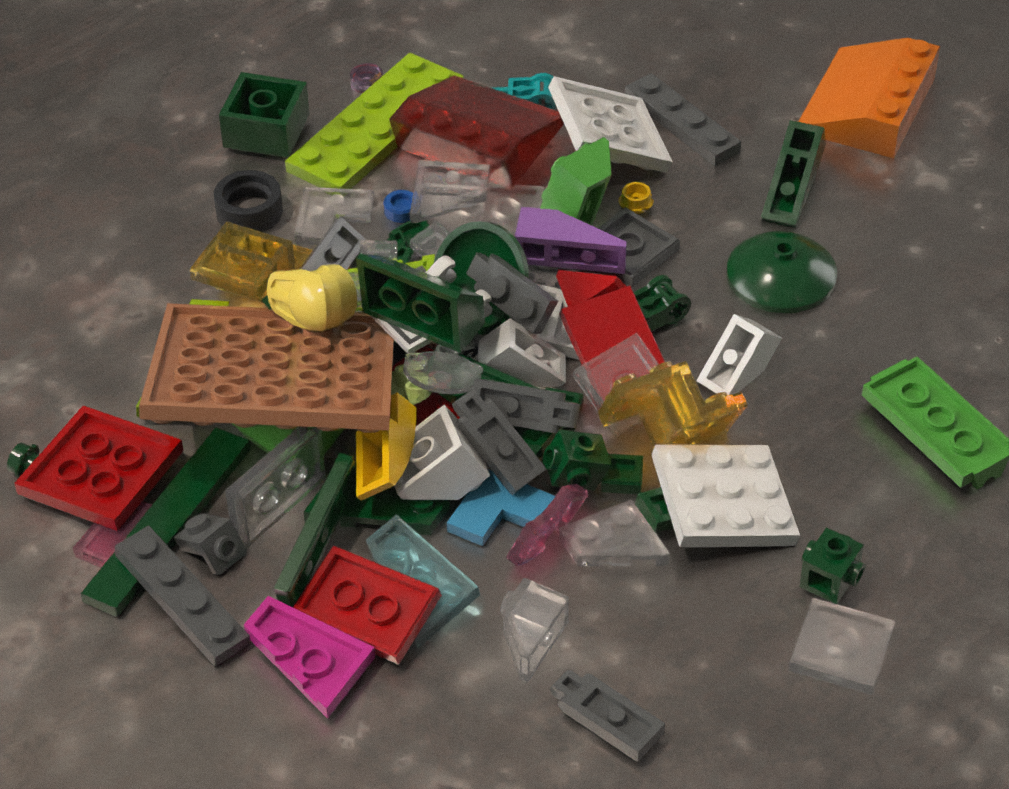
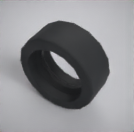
(247, 184)

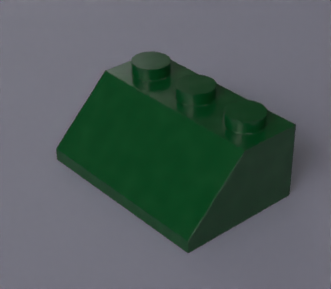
(419, 302)

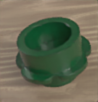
(21, 458)

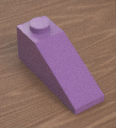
(565, 242)

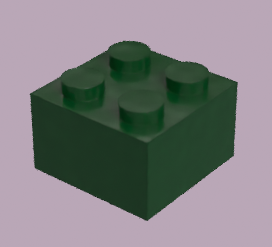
(264, 114)

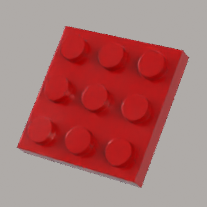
(99, 467)

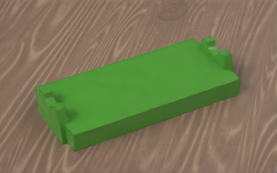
(939, 422)

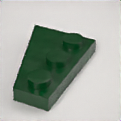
(378, 509)

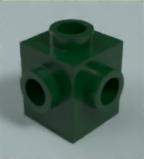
(576, 459)
(831, 565)

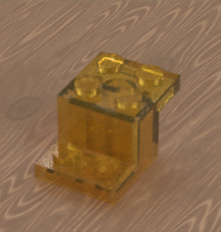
(243, 259)
(671, 406)

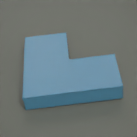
(492, 502)

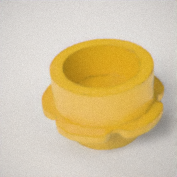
(636, 197)

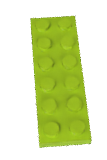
(362, 132)

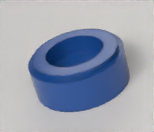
(398, 206)

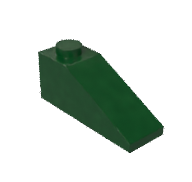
(794, 173)

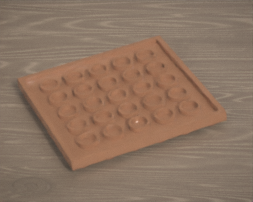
(264, 371)

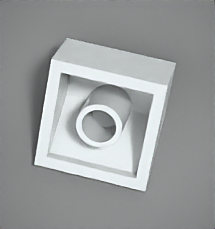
(441, 461)

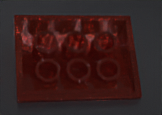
(475, 126)

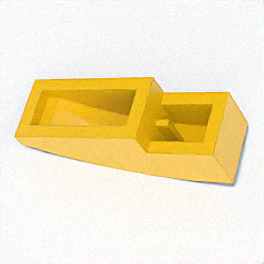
(385, 454)

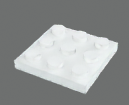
(619, 117)
(724, 496)

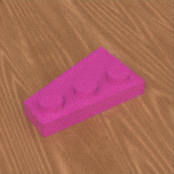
(309, 652)

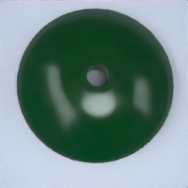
(487, 239)
(781, 272)

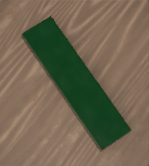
(317, 531)

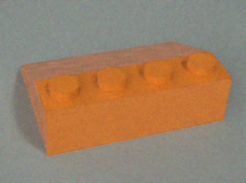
(873, 93)

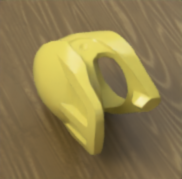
(313, 298)

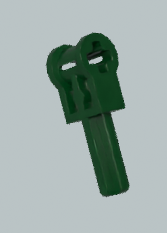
(658, 302)

